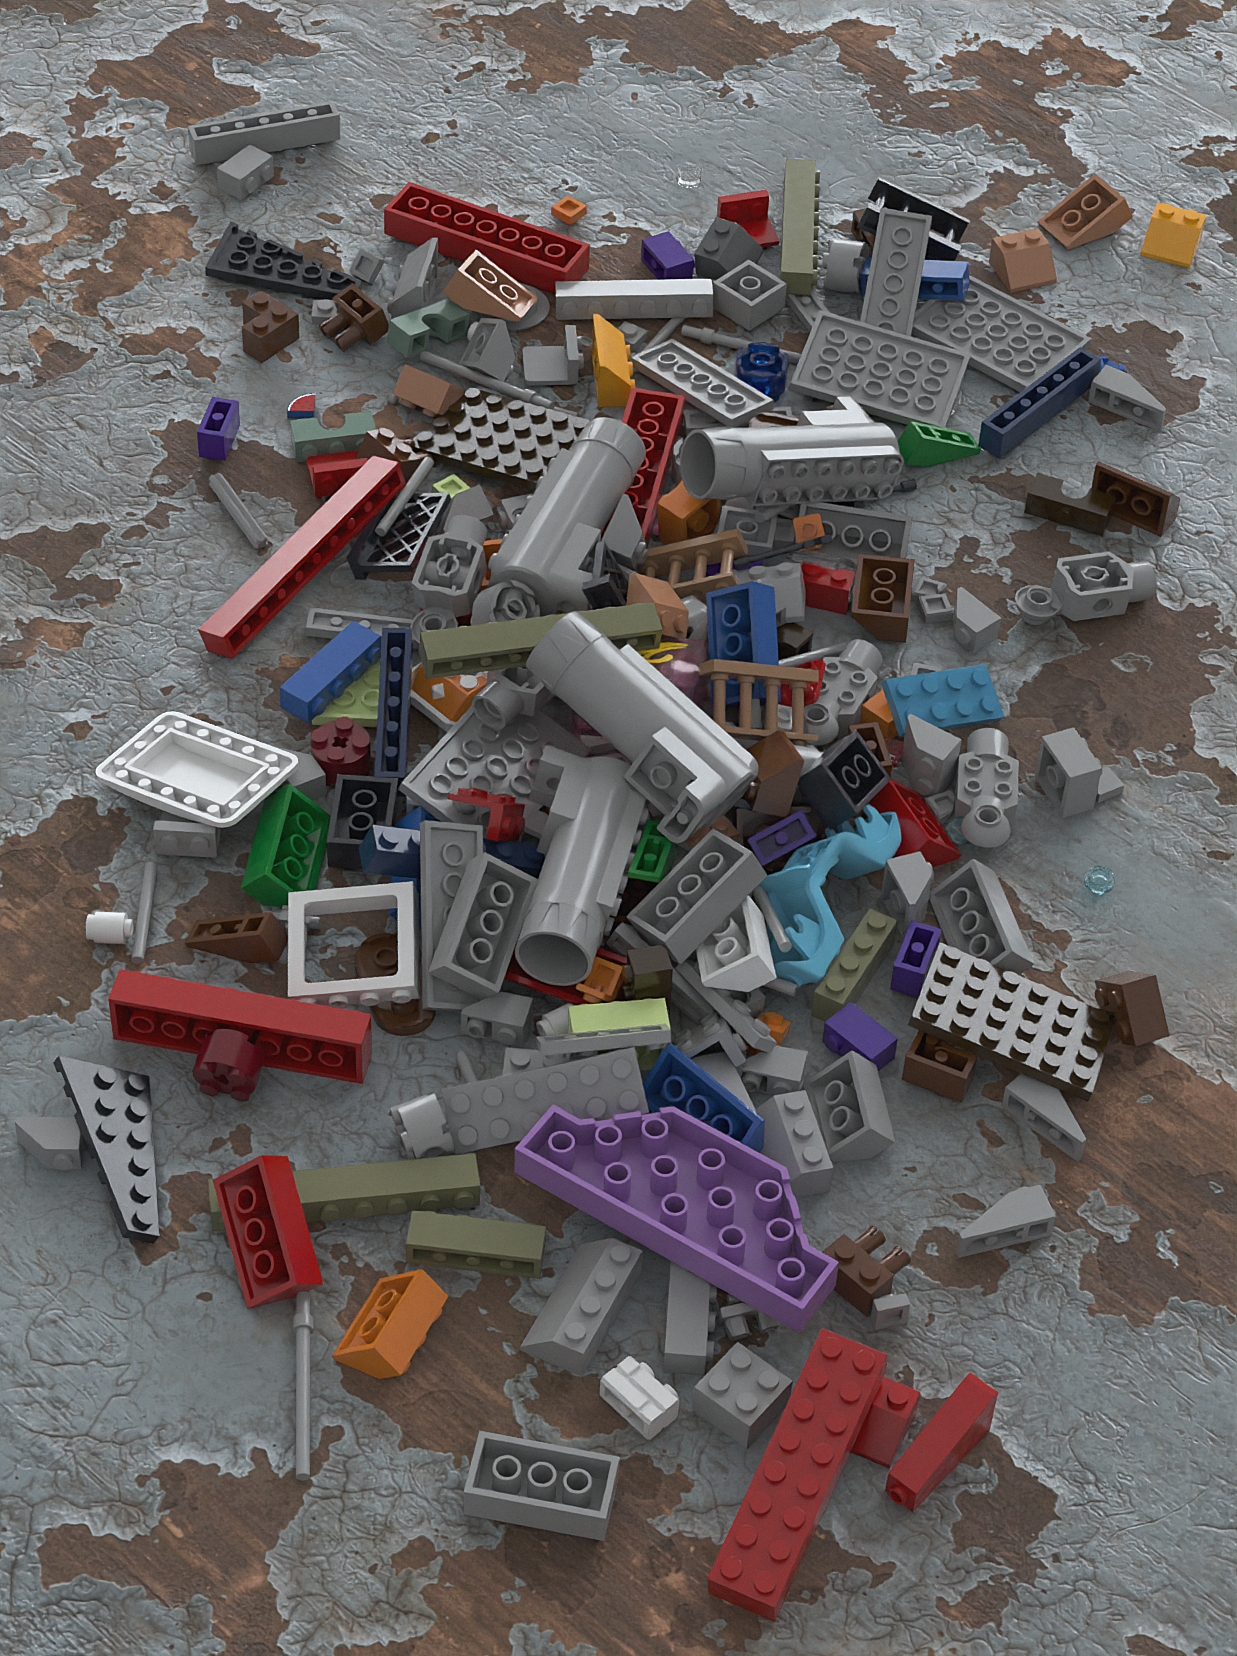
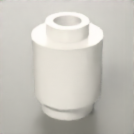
(109, 927)
(554, 1022)

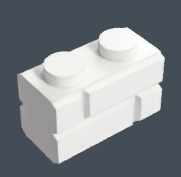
(640, 1397)

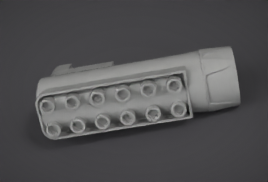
(821, 459)
(564, 519)
(676, 750)
(586, 855)

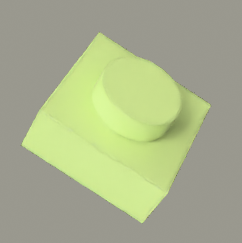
(450, 485)

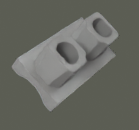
(735, 1317)

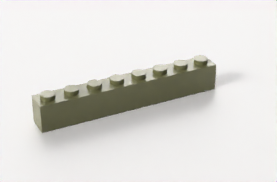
(800, 226)
(511, 642)
(380, 1188)

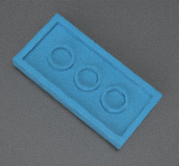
(944, 698)

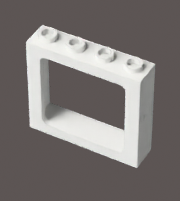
(363, 991)

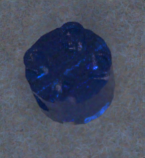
(763, 368)

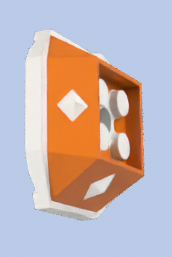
(447, 697)

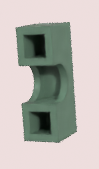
(411, 331)
(312, 440)

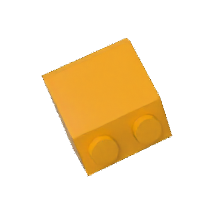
(1173, 235)

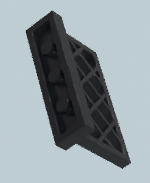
(371, 546)
(608, 582)

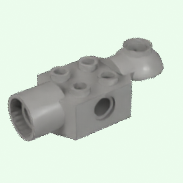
(449, 575)
(1087, 588)
(844, 689)
(508, 694)
(986, 788)

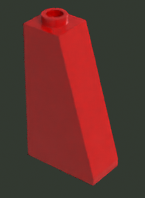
(943, 1442)

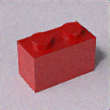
(828, 588)

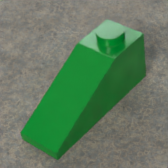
(933, 445)
(653, 856)

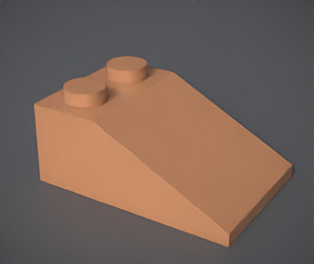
(1087, 214)
(488, 290)

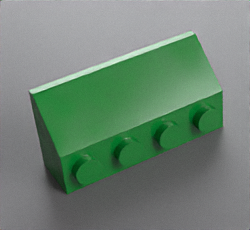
(286, 847)

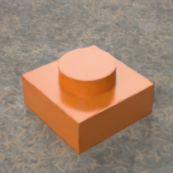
(569, 210)

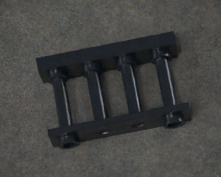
(943, 220)

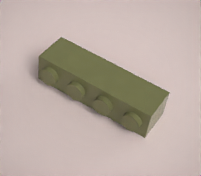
(855, 965)
(476, 1244)

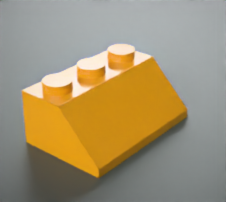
(611, 364)

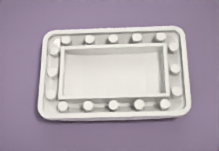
(196, 769)

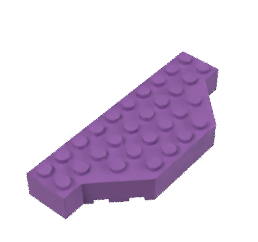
(688, 1199)

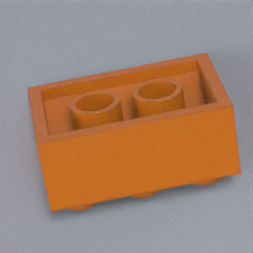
(391, 1324)

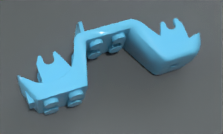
(800, 902)

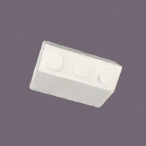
(737, 951)

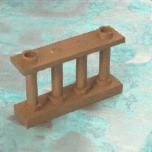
(696, 554)
(772, 678)

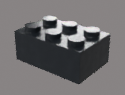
(843, 780)
(355, 808)

